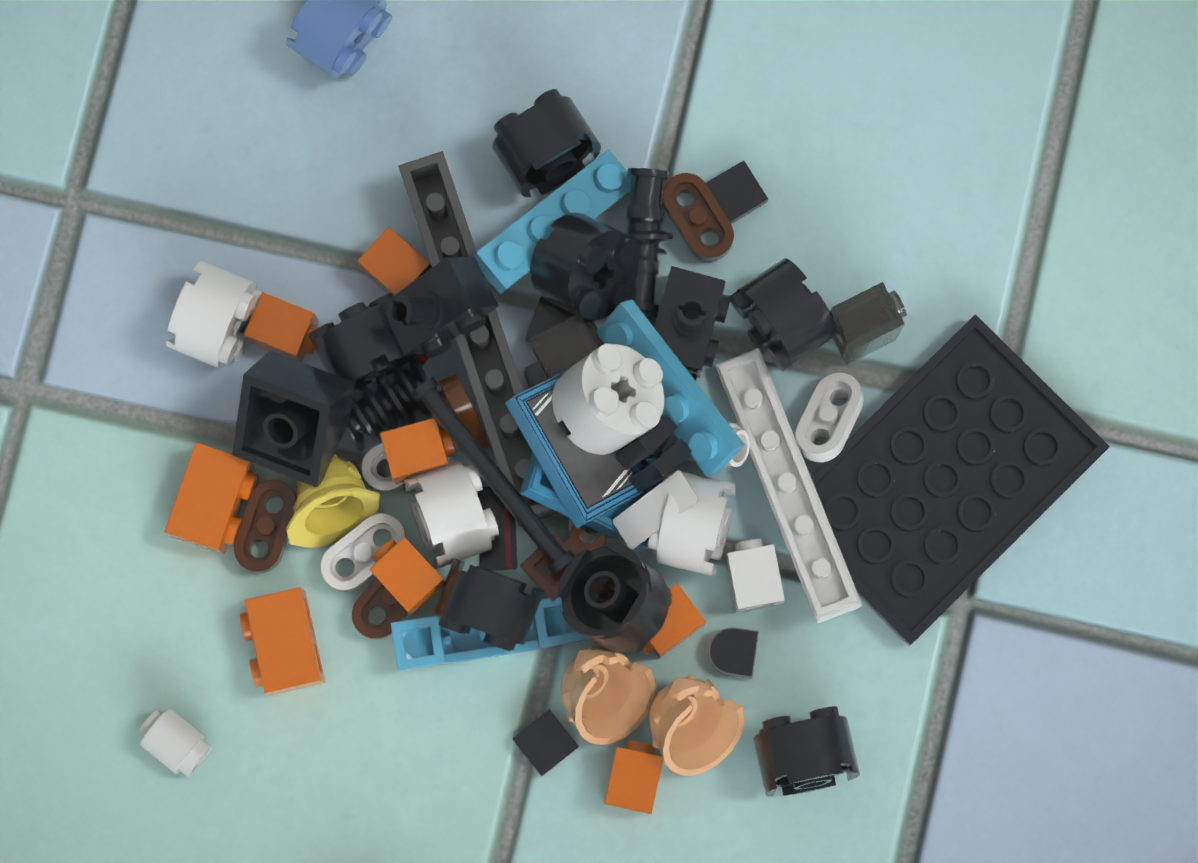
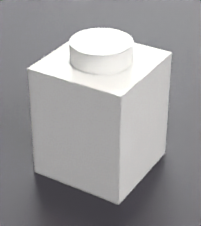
(754, 576)

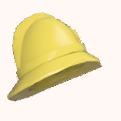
(332, 508)

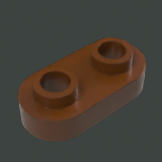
(698, 218)
(458, 400)
(265, 526)
(377, 596)

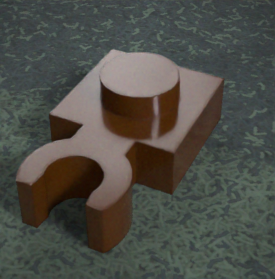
(537, 564)

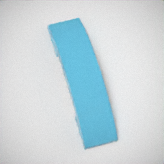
(426, 644)

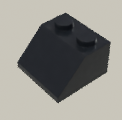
(291, 417)

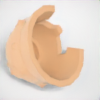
(606, 694)
(694, 725)

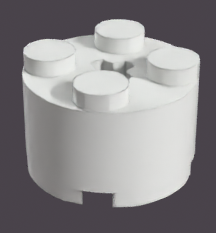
(213, 315)
(609, 398)
(451, 513)
(699, 531)

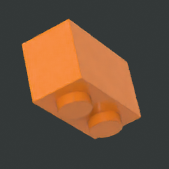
(211, 498)
(282, 642)

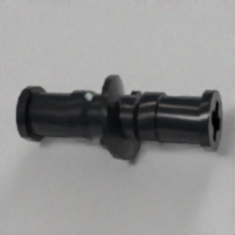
(644, 222)

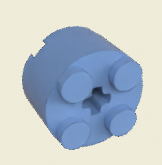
(337, 31)

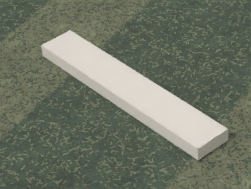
(788, 486)

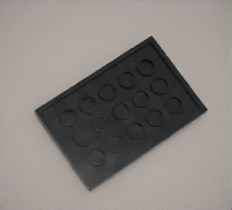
(949, 477)

